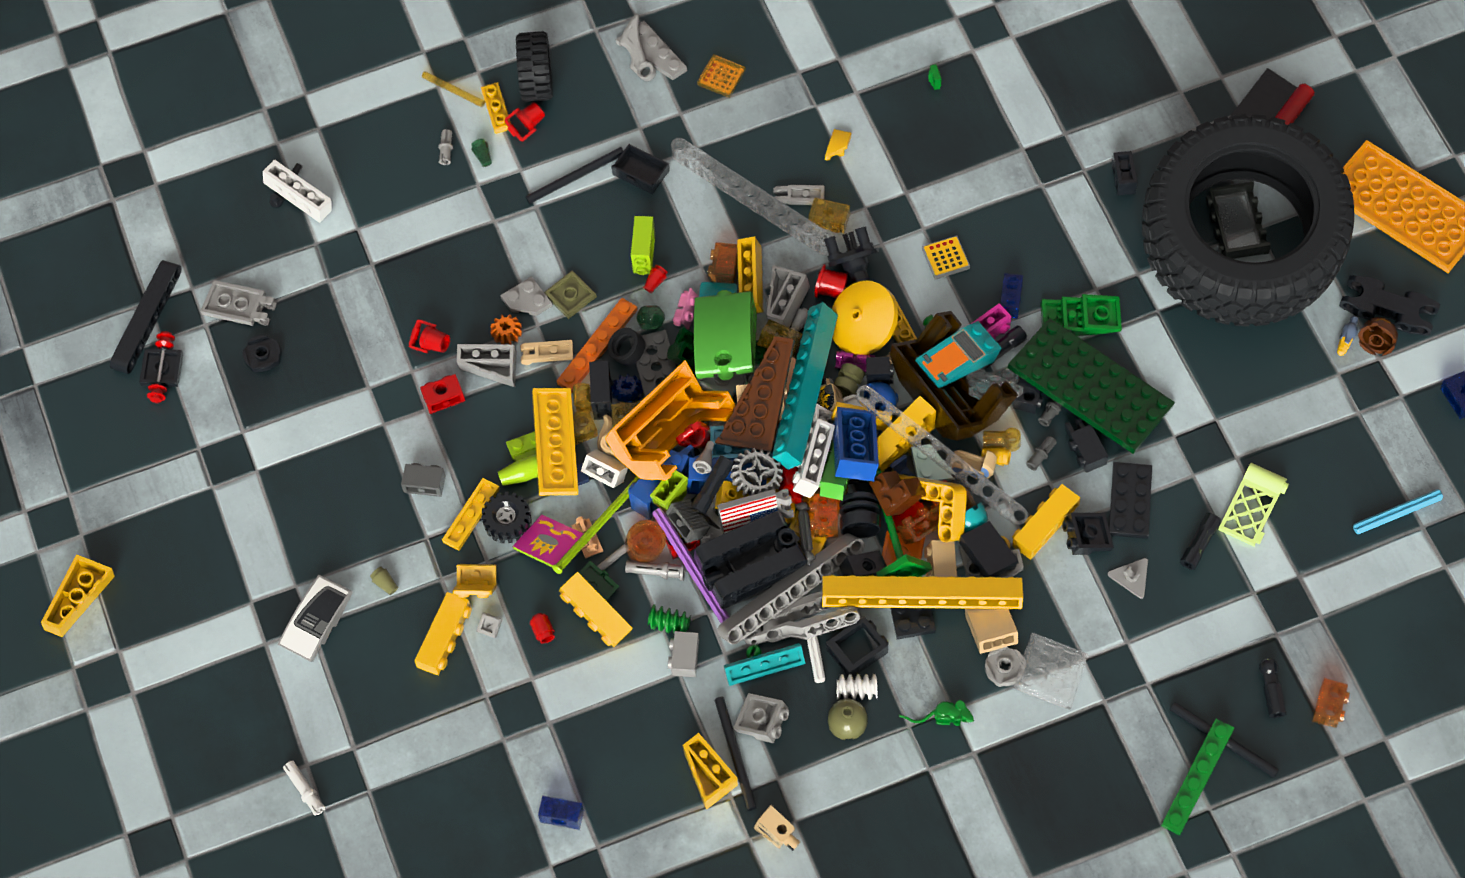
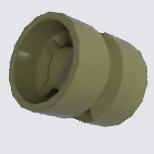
(848, 378)

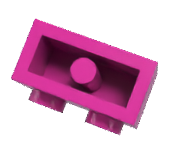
(995, 321)

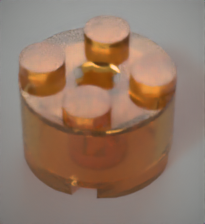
(655, 537)

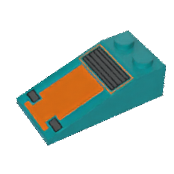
(959, 355)

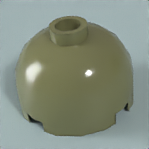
(847, 719)

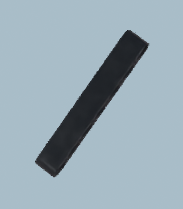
(145, 317)

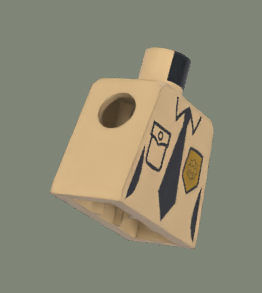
(771, 823)

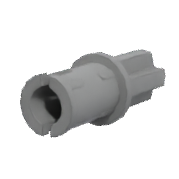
(445, 147)

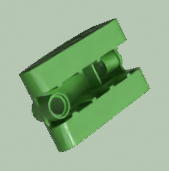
(724, 334)

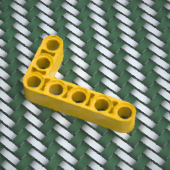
(952, 506)

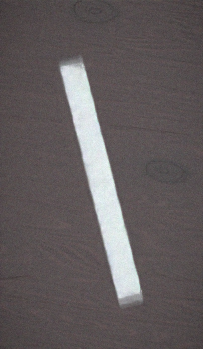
(745, 190)
(945, 464)

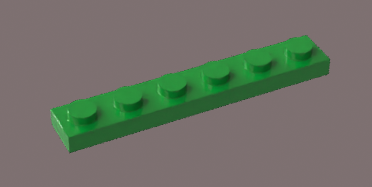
(1197, 777)

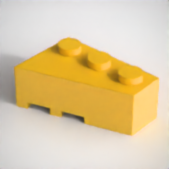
(709, 771)

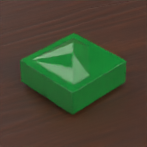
(934, 77)

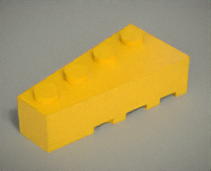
(892, 445)

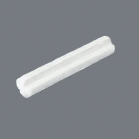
(816, 660)

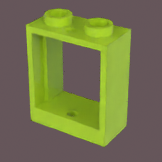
(643, 244)

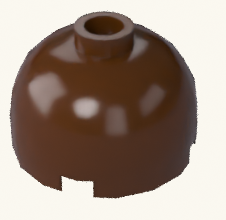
(1378, 336)

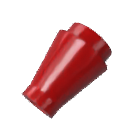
(655, 278)

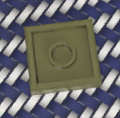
(570, 294)

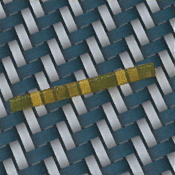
(453, 89)

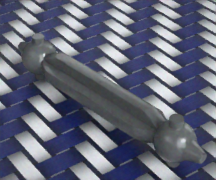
(805, 532)

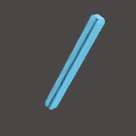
(1397, 511)

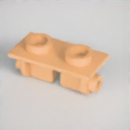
(593, 546)

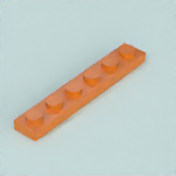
(596, 344)

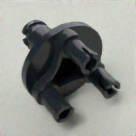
(855, 258)

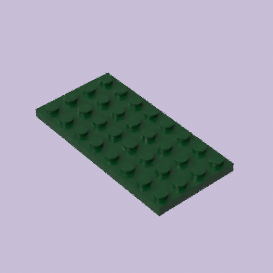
(1091, 385)

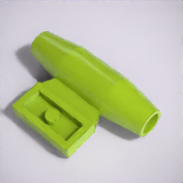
(525, 465)

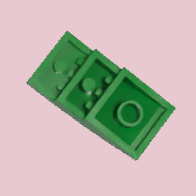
(1084, 315)

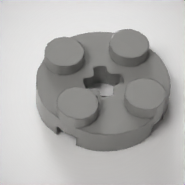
(993, 663)

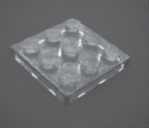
(1051, 671)

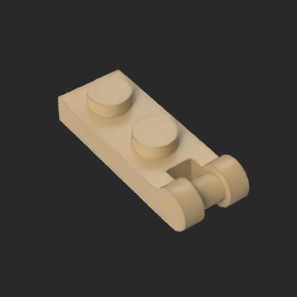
(546, 351)

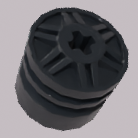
(860, 515)

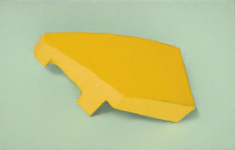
(838, 143)

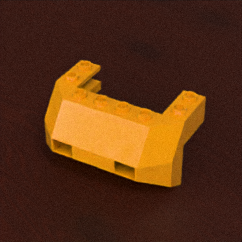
(650, 429)

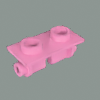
(685, 315)

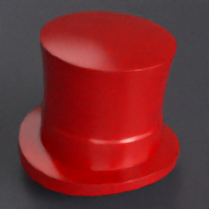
(830, 282)

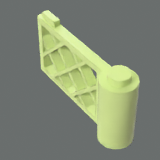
(1267, 484)

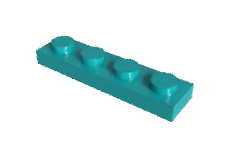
(764, 664)

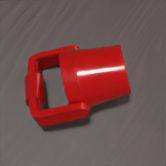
(529, 116)
(430, 338)
(695, 435)

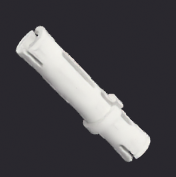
(308, 794)

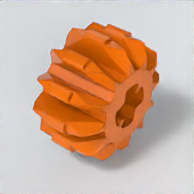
(506, 329)

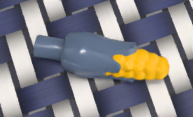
(1347, 336)

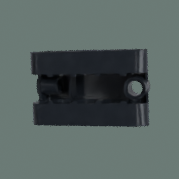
(749, 559)

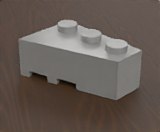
(489, 361)

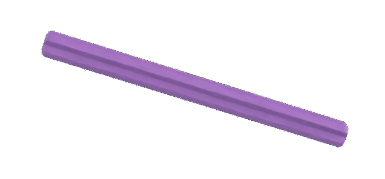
(688, 562)

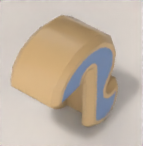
(983, 465)

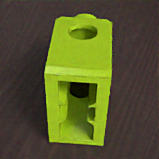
(668, 492)

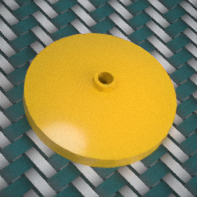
(864, 318)

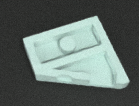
(926, 467)

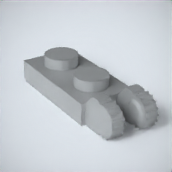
(799, 194)

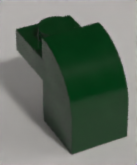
(682, 348)

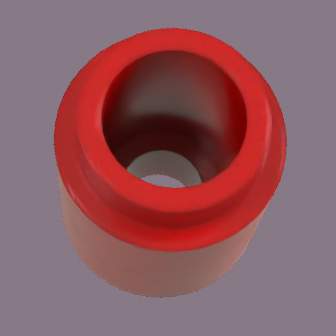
(542, 628)

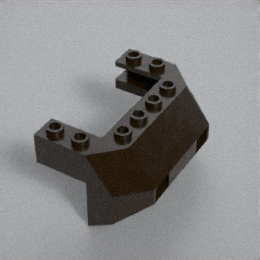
(956, 411)

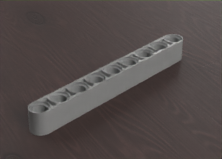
(788, 590)

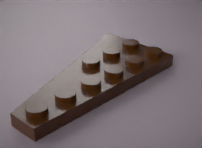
(760, 405)

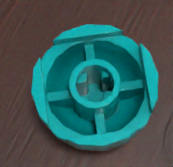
(975, 517)

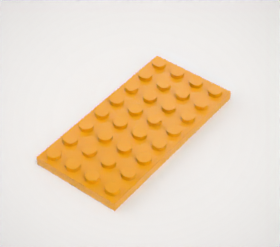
(1407, 206)

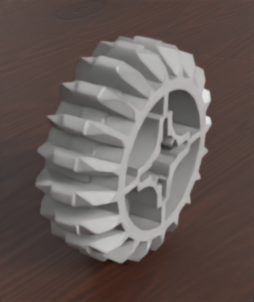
(770, 470)

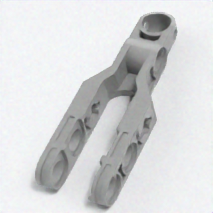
(783, 624)

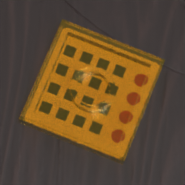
(721, 76)

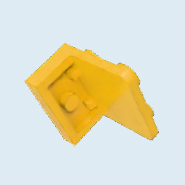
(476, 580)

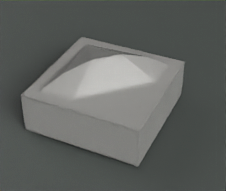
(489, 625)

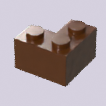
(896, 494)

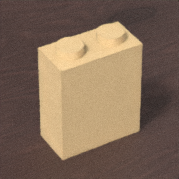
(991, 628)

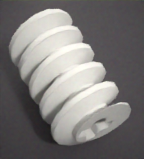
(857, 686)

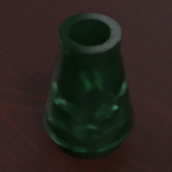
(481, 151)

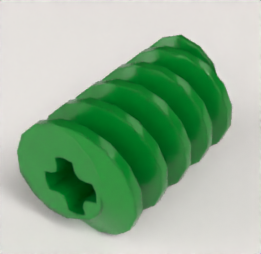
(668, 620)

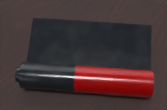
(1275, 98)

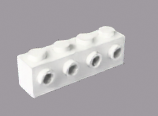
(810, 471)

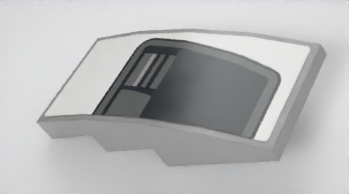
(315, 618)

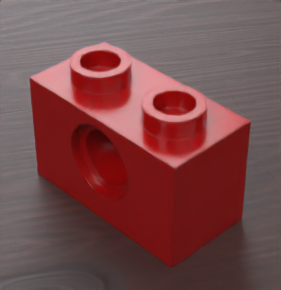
(437, 402)

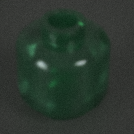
(650, 317)

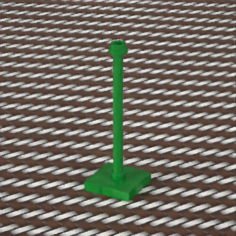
(905, 564)

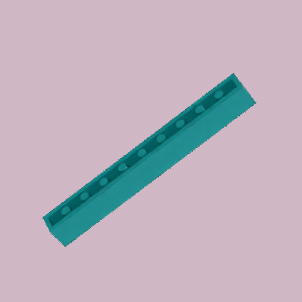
(805, 386)

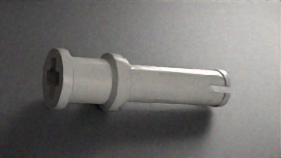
(665, 570)

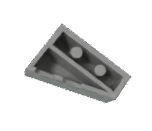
(786, 295)

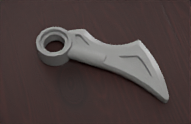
(631, 40)

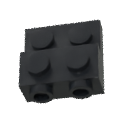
(1087, 533)

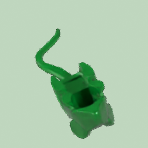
(947, 712)

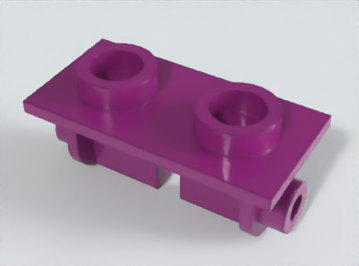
(843, 357)

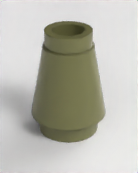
(384, 580)

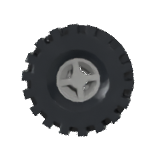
(506, 508)

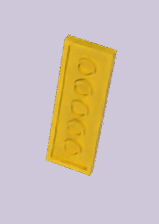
(555, 441)

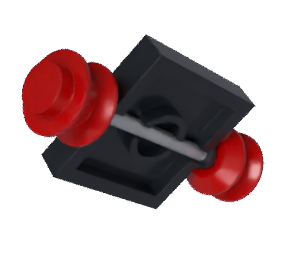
(161, 367)

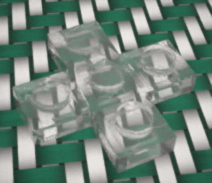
(983, 380)

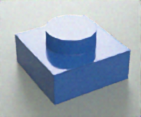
(677, 459)

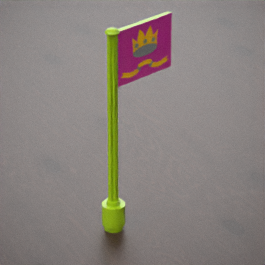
(559, 544)

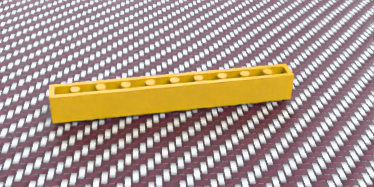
(922, 592)

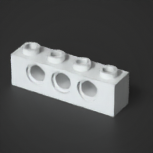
(297, 190)

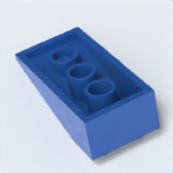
(641, 490)

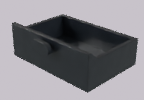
(640, 169)
(988, 551)

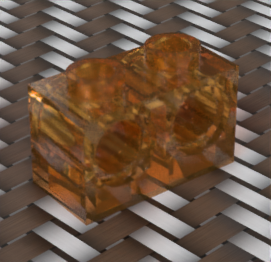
(1328, 702)

